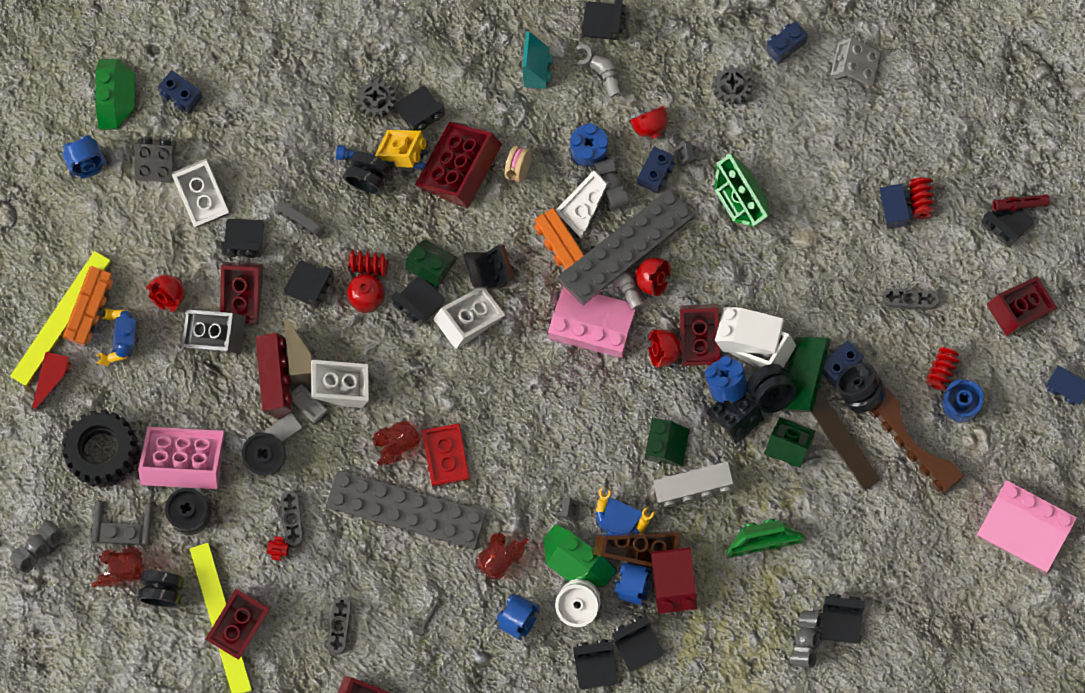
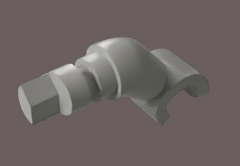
(603, 66)
(627, 285)

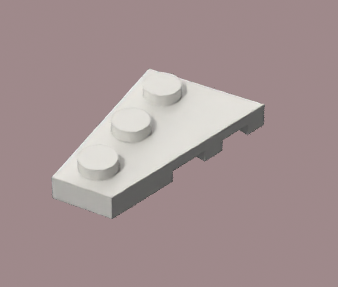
(582, 203)

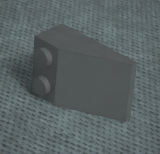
(213, 331)

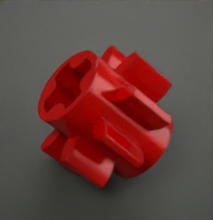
(278, 548)

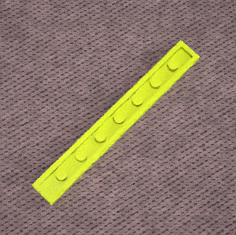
(55, 325)
(215, 603)

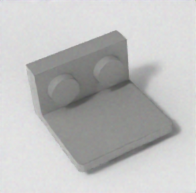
(855, 61)

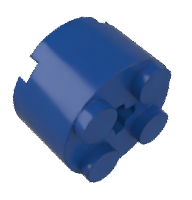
(588, 135)
(83, 157)
(726, 380)
(962, 390)
(634, 583)
(518, 616)

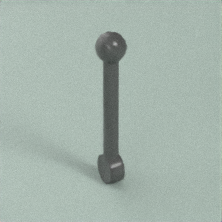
(420, 630)

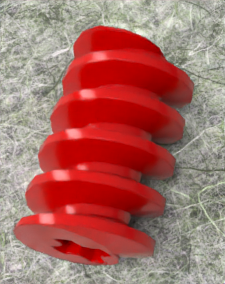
(920, 197)
(368, 263)
(941, 368)

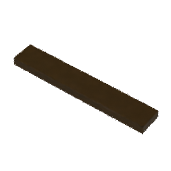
(843, 443)

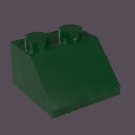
(430, 262)
(666, 442)
(789, 442)

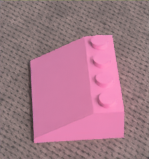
(596, 326)
(181, 458)
(1026, 526)

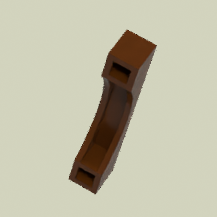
(940, 471)

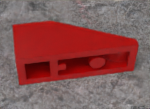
(52, 371)

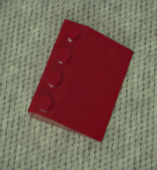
(459, 163)

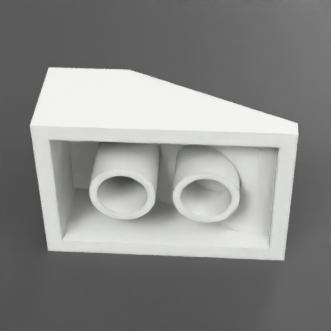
(200, 192)
(468, 316)
(748, 331)
(784, 350)
(340, 383)

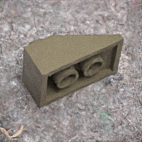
(298, 357)

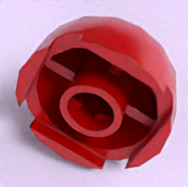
(650, 123)
(652, 276)
(166, 292)
(365, 293)
(664, 348)

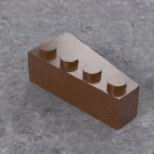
(635, 546)

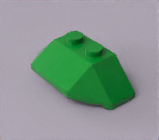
(113, 93)
(740, 192)
(763, 537)
(575, 558)

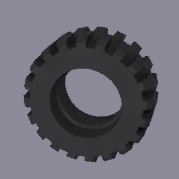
(87, 428)

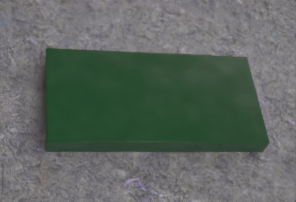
(806, 371)

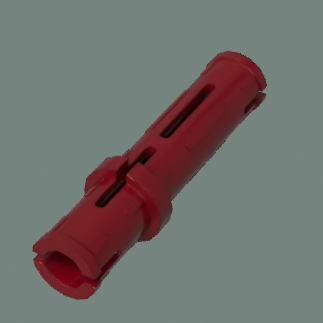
(1021, 202)

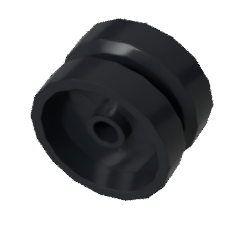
(367, 173)
(860, 387)
(771, 388)
(255, 446)
(190, 521)
(160, 588)

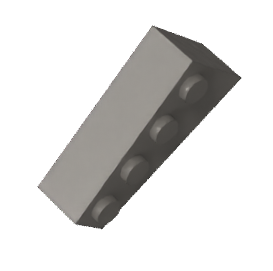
(696, 484)

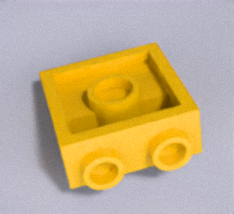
(401, 147)

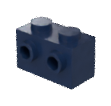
(786, 42)
(180, 92)
(656, 169)
(895, 206)
(840, 360)
(1066, 384)

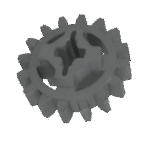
(740, 84)
(383, 100)

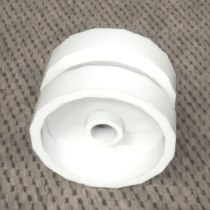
(574, 613)

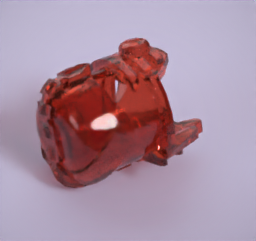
(396, 441)
(497, 558)
(122, 567)

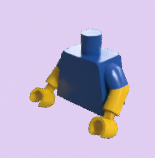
(122, 336)
(620, 518)

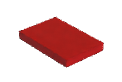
(445, 455)

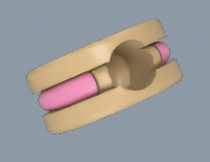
(518, 164)

